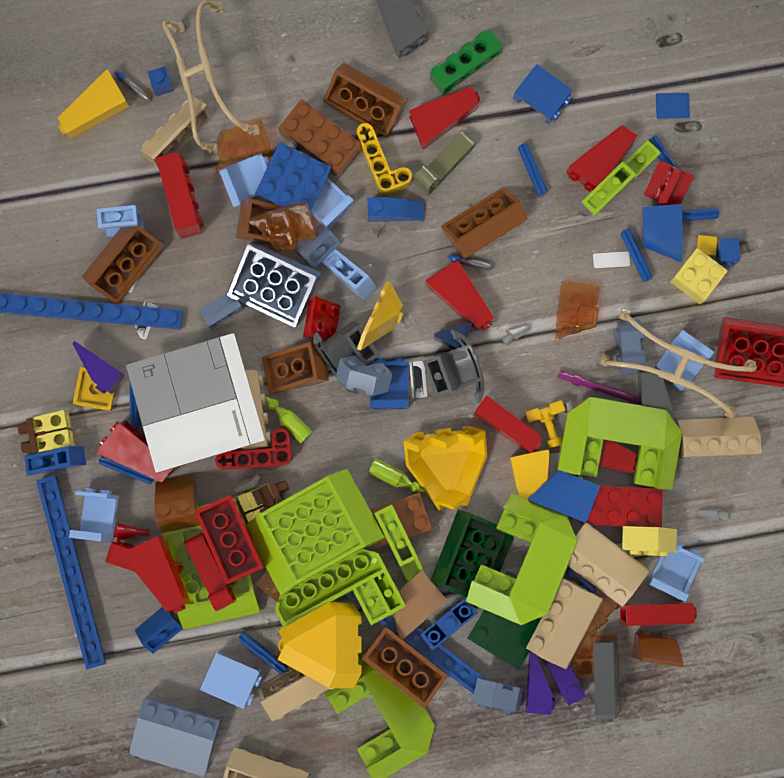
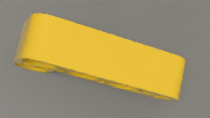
(379, 159)

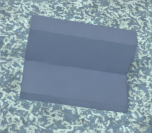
(317, 249)
(220, 310)

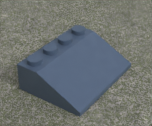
(273, 283)
(174, 735)

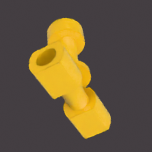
(546, 416)

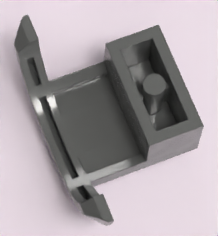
(343, 345)
(456, 369)

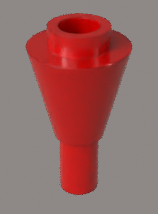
(125, 532)

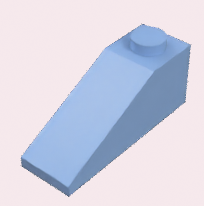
(349, 274)

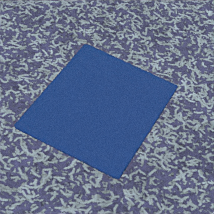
(672, 105)

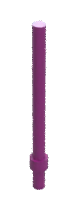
(578, 380)

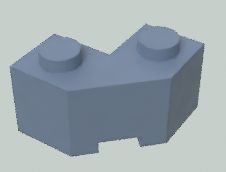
(630, 345)
(355, 374)
(498, 695)

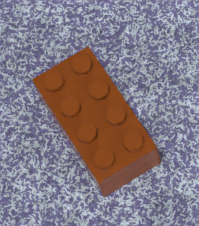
(320, 138)
(411, 515)

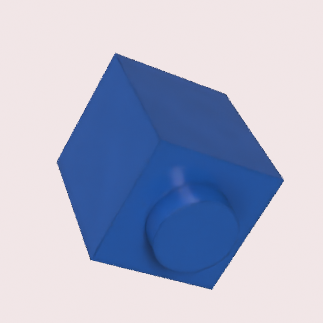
(160, 81)
(728, 252)

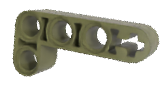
(431, 176)

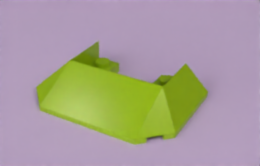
(624, 423)
(542, 569)
(360, 572)
(408, 722)

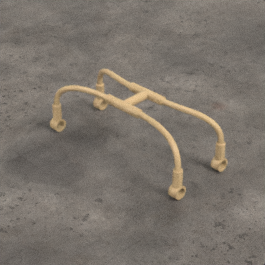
(204, 66)
(729, 411)

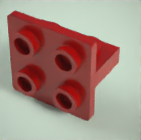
(668, 184)
(321, 318)

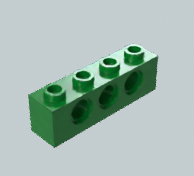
(484, 40)

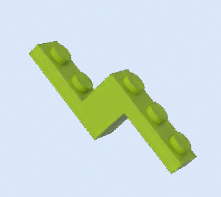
(621, 177)
(399, 542)

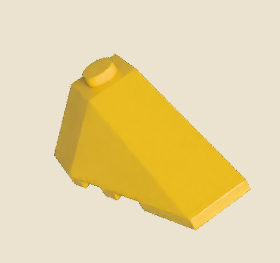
(384, 316)

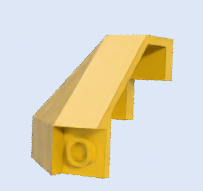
(447, 463)
(325, 645)

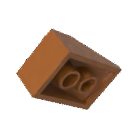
(249, 209)
(294, 368)
(176, 504)
(656, 649)

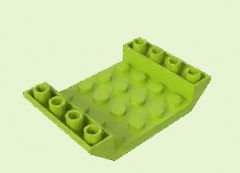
(313, 530)
(200, 610)

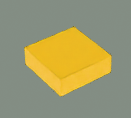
(707, 244)

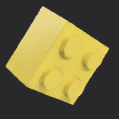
(698, 276)
(649, 540)

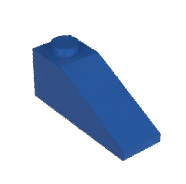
(394, 209)
(55, 460)

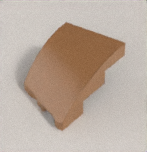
(421, 602)

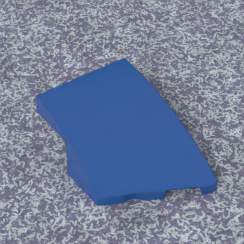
(663, 230)
(567, 495)

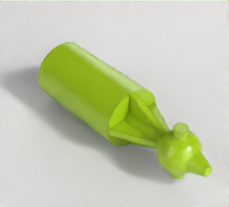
(290, 421)
(393, 476)

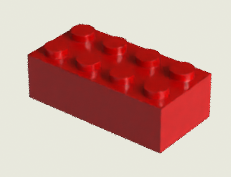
(179, 195)
(627, 507)
(229, 539)

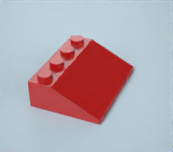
(753, 341)

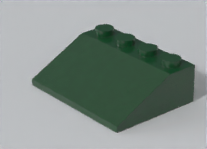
(467, 547)
(503, 637)

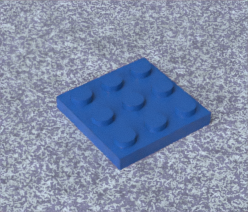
(292, 178)

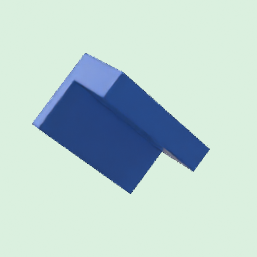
(158, 630)

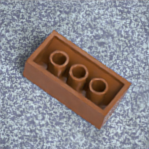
(365, 99)
(484, 222)
(122, 262)
(404, 667)

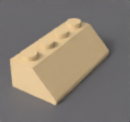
(175, 132)
(255, 382)
(719, 437)
(606, 565)
(565, 625)
(288, 692)
(248, 765)

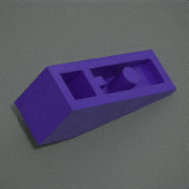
(100, 372)
(566, 683)
(538, 695)

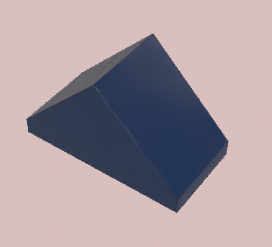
(446, 337)

